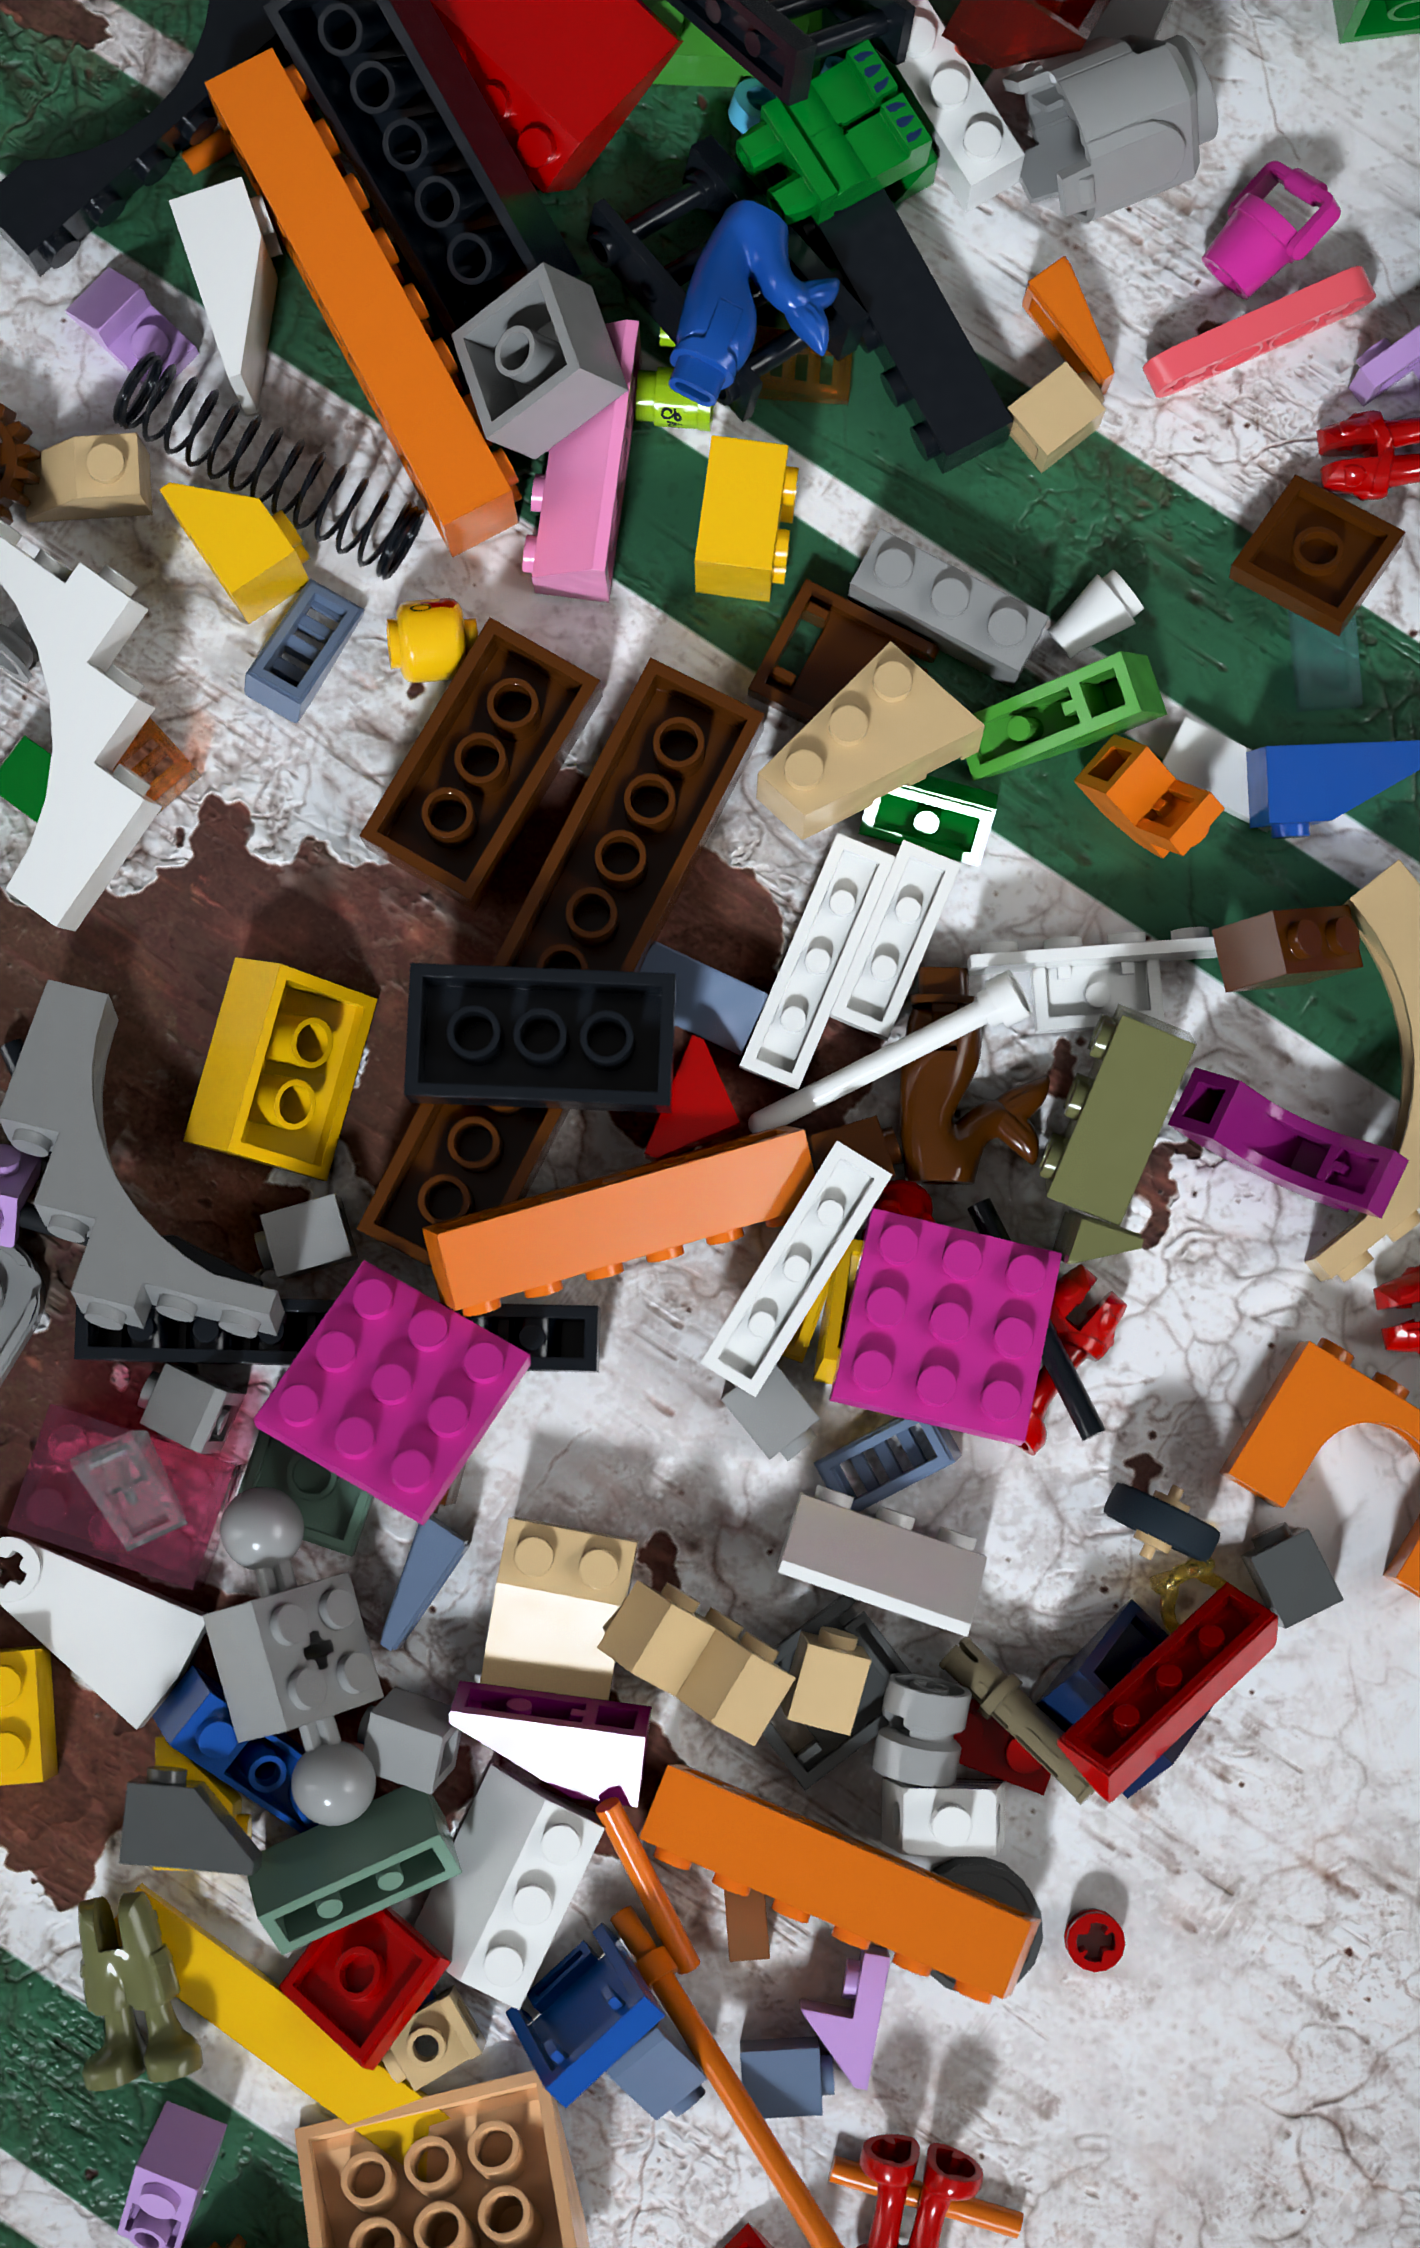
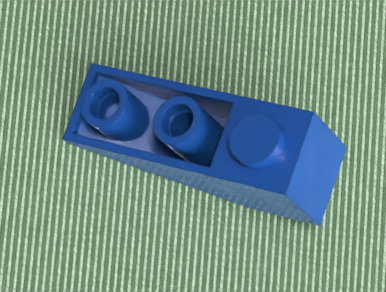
(200, 1727)

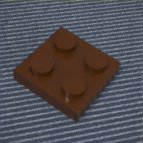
(1317, 555)

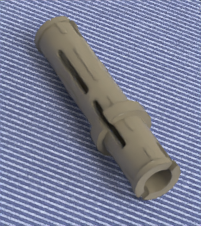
(1015, 1711)

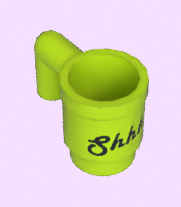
(664, 406)

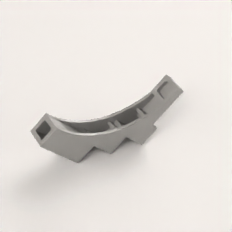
(127, 1265)

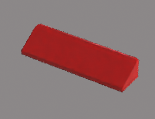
(1169, 1690)

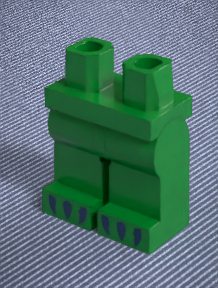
(837, 142)

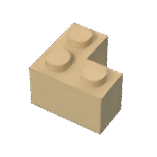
(698, 1659)

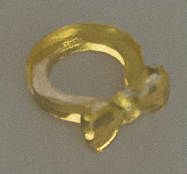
(1168, 1584)

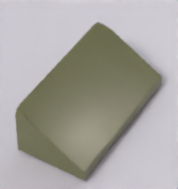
(1089, 1238)

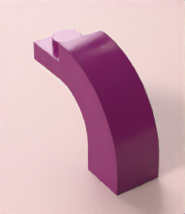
(1285, 1148)

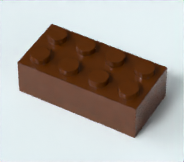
(482, 764)

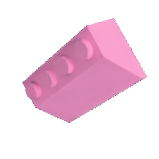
(585, 492)

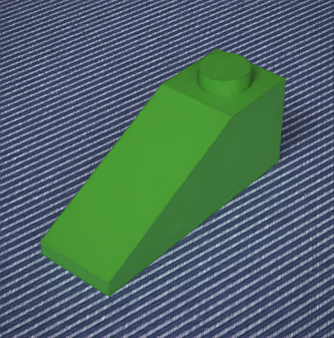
(1067, 714)

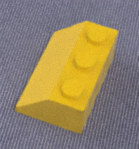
(280, 1068)

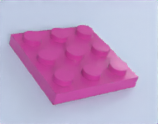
(946, 1327)
(393, 1392)

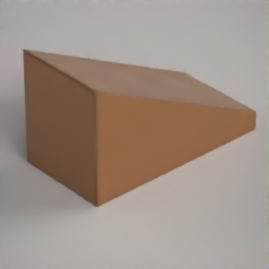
(746, 1926)

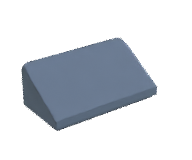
(708, 999)

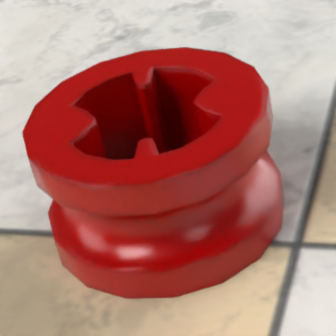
(1107, 1955)

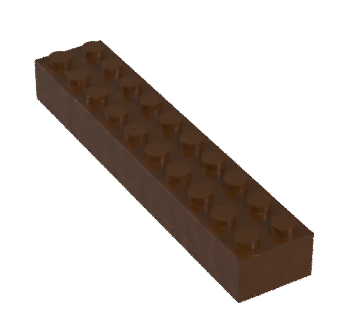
(588, 910)

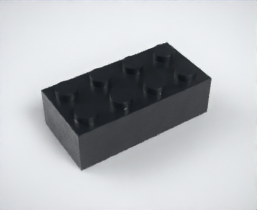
(540, 1038)

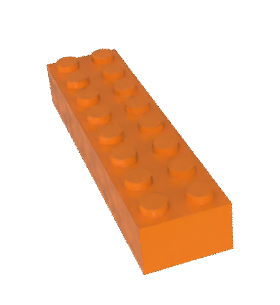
(361, 298)

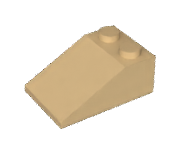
(554, 1606)

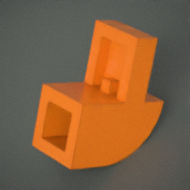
(1146, 799)

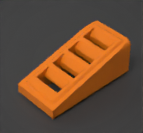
(1063, 316)

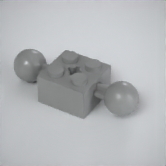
(295, 1657)

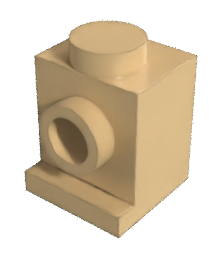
(453, 2028)

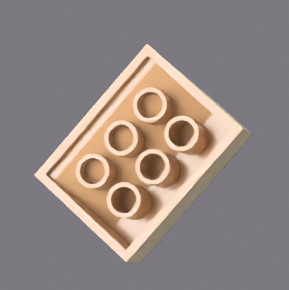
(491, 2179)

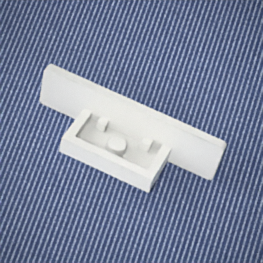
(1081, 982)

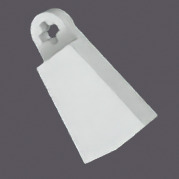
(103, 1627)

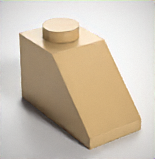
(91, 479)

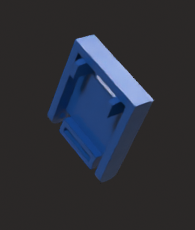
(588, 2016)

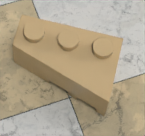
(866, 742)

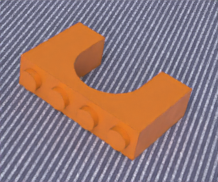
(1305, 1408)

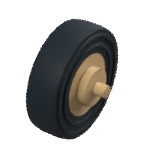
(1162, 1522)

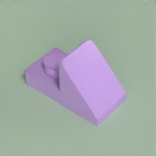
(127, 325)
(853, 2031)

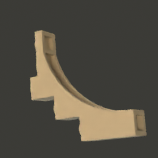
(1390, 929)

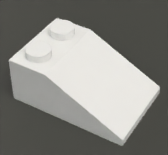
(230, 255)

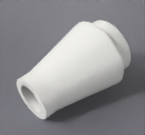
(1096, 614)

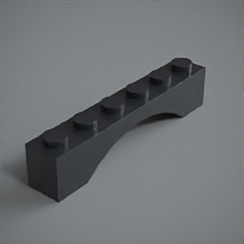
(61, 200)

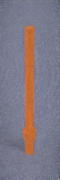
(659, 1974)

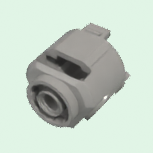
(1114, 122)

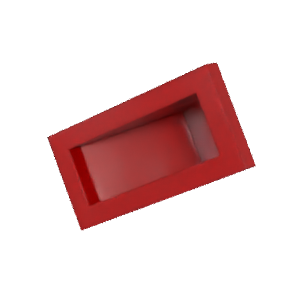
(698, 1107)

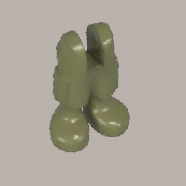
(128, 1978)

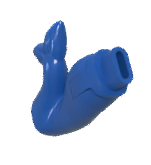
(719, 310)

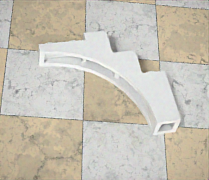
(88, 809)

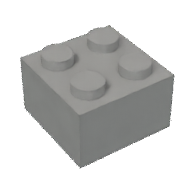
(539, 361)

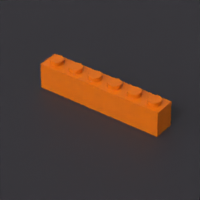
(617, 1219)
(840, 1881)

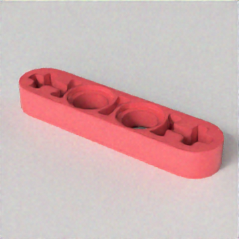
(1259, 331)

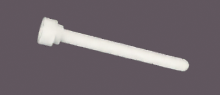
(996, 1004)

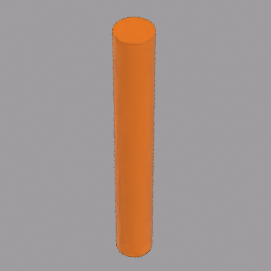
(647, 1884)
(971, 2211)

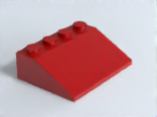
(559, 73)

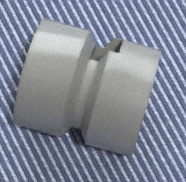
(920, 1735)

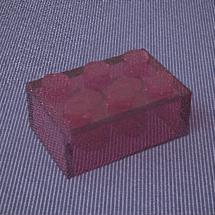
(62, 1512)

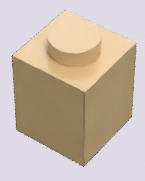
(1056, 415)
(827, 1681)

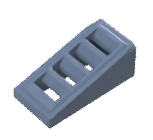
(282, 684)
(835, 1478)
(428, 1566)

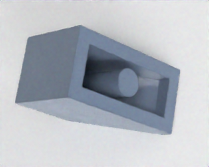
(660, 2072)

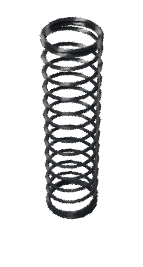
(394, 546)

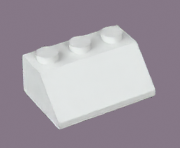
(883, 1560)
(519, 1872)

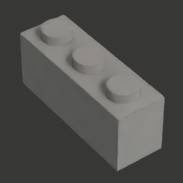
(947, 607)

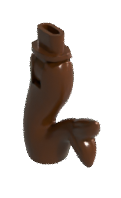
(935, 1083)

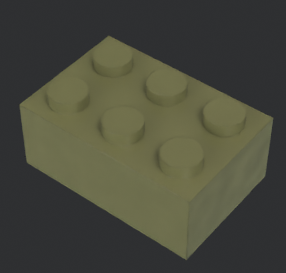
(1115, 1113)

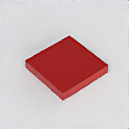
(365, 1983)

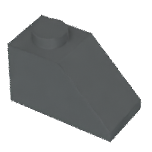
(182, 1826)

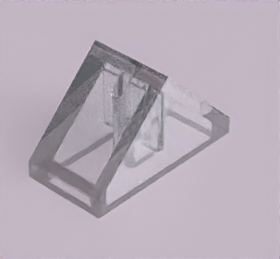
(130, 1488)

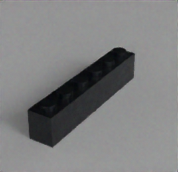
(910, 330)

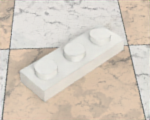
(895, 940)

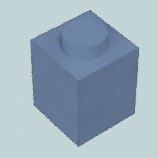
(786, 2076)

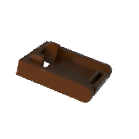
(844, 648)

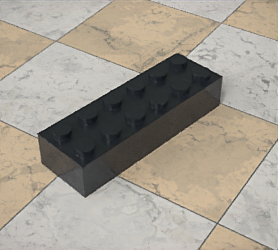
(423, 147)

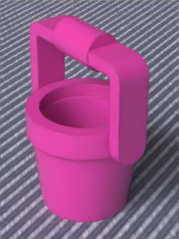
(1259, 239)

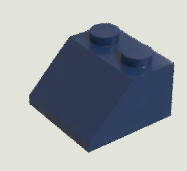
(1101, 1666)

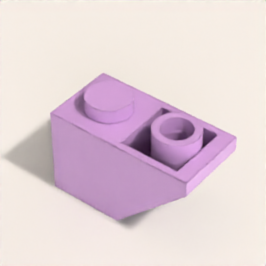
(171, 2178)

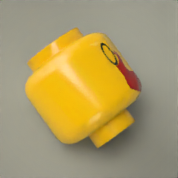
(429, 639)

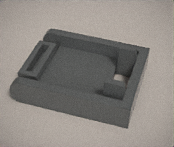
(829, 1747)

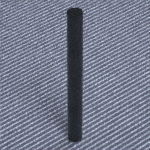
(1054, 1353)

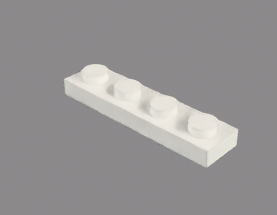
(817, 962)
(796, 1268)

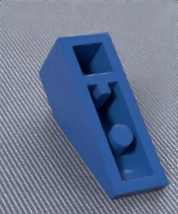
(1319, 782)

